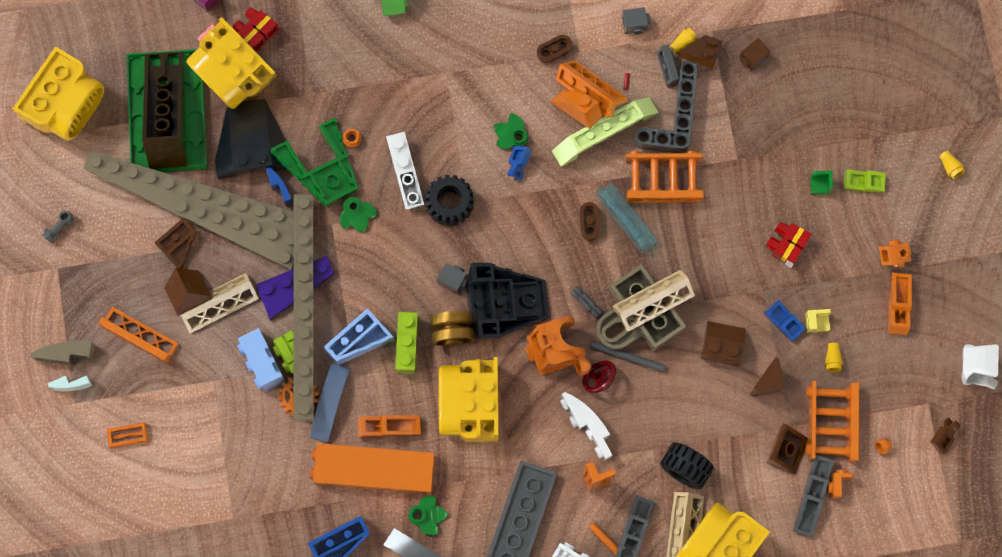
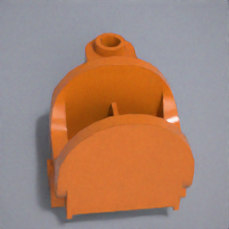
(552, 352)

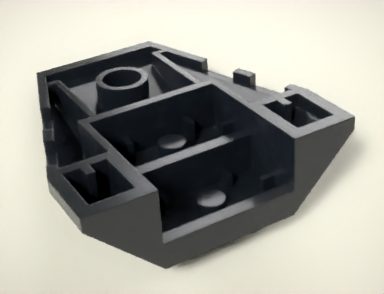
(247, 139)
(504, 300)

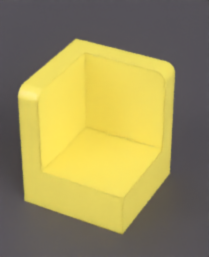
(817, 320)

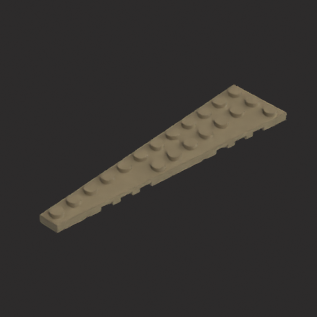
(242, 220)

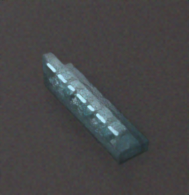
(626, 218)

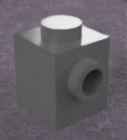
(635, 20)
(452, 278)

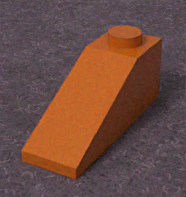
(579, 106)

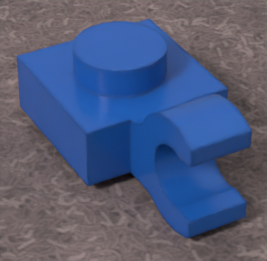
(518, 159)

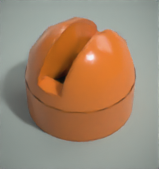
(883, 446)

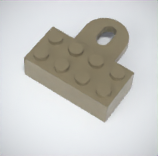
(654, 332)

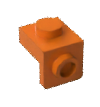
(835, 486)

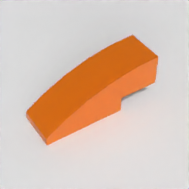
(900, 304)
(388, 426)

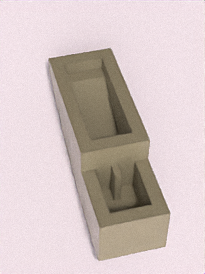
(65, 352)

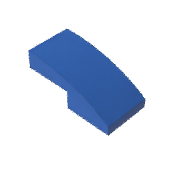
(277, 183)
(784, 320)

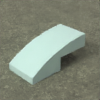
(65, 384)

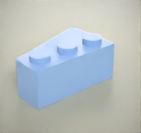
(358, 338)
(260, 360)

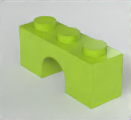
(406, 342)

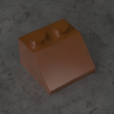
(723, 343)

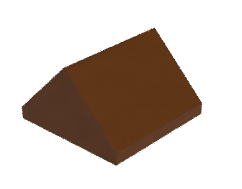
(186, 290)
(770, 381)
(787, 449)

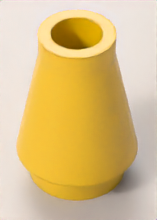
(684, 39)
(952, 166)
(833, 358)

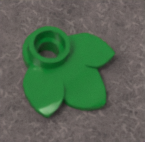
(509, 131)
(359, 217)
(430, 515)

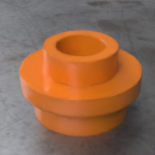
(351, 132)

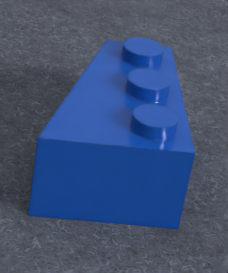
(340, 540)

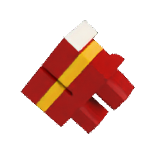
(257, 29)
(791, 244)

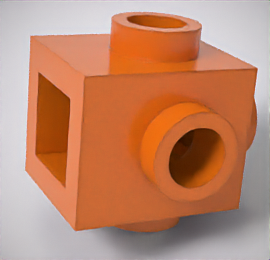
(895, 253)

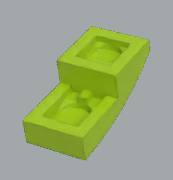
(864, 181)

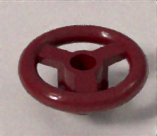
(602, 379)

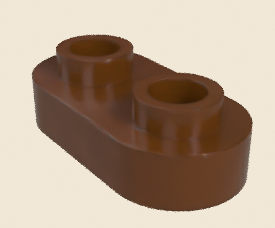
(553, 48)
(589, 222)

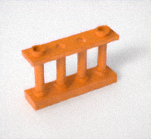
(655, 194)
(850, 413)

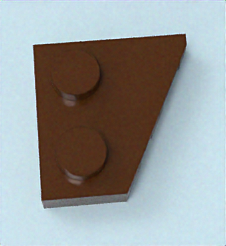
(702, 51)
(177, 242)

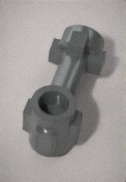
(66, 218)

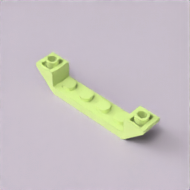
(606, 127)

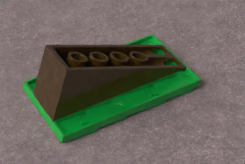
(166, 112)

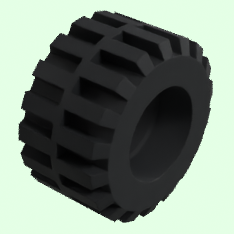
(444, 185)
(687, 465)

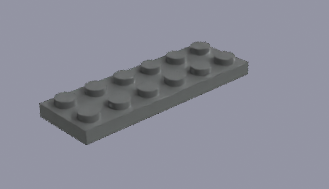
(522, 511)

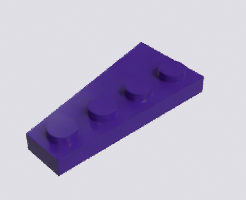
(278, 291)

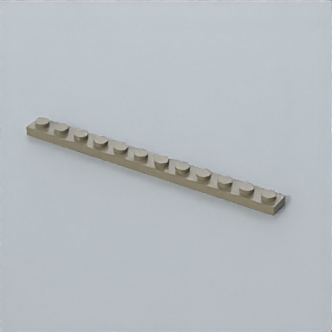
(303, 309)

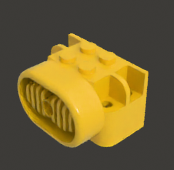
(230, 65)
(60, 96)
(469, 400)
(724, 535)

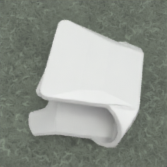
(980, 365)

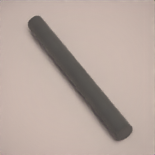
(628, 356)

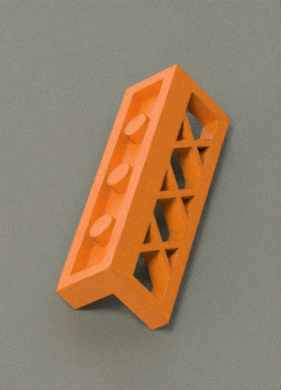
(585, 81)
(136, 341)
(594, 480)

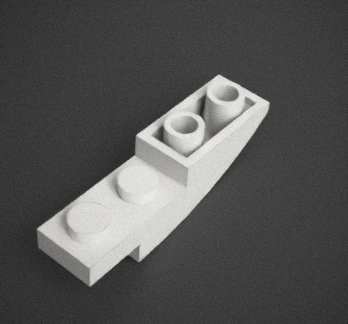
(405, 170)
(583, 418)

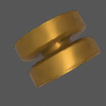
(452, 328)

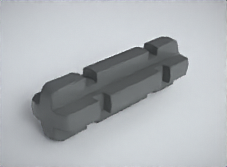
(586, 302)

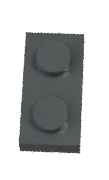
(668, 68)

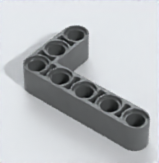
(680, 115)

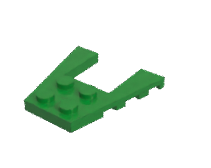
(329, 181)

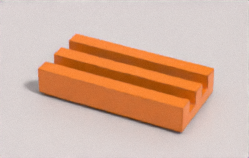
(130, 442)

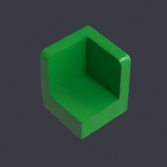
(821, 182)

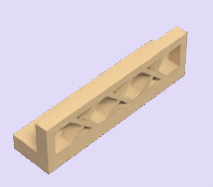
(653, 294)
(219, 295)
(681, 516)

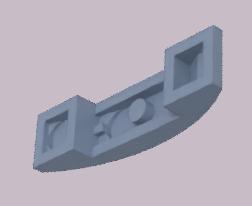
(329, 402)

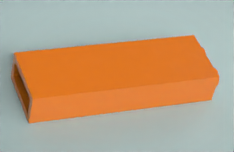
(373, 468)

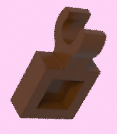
(944, 437)

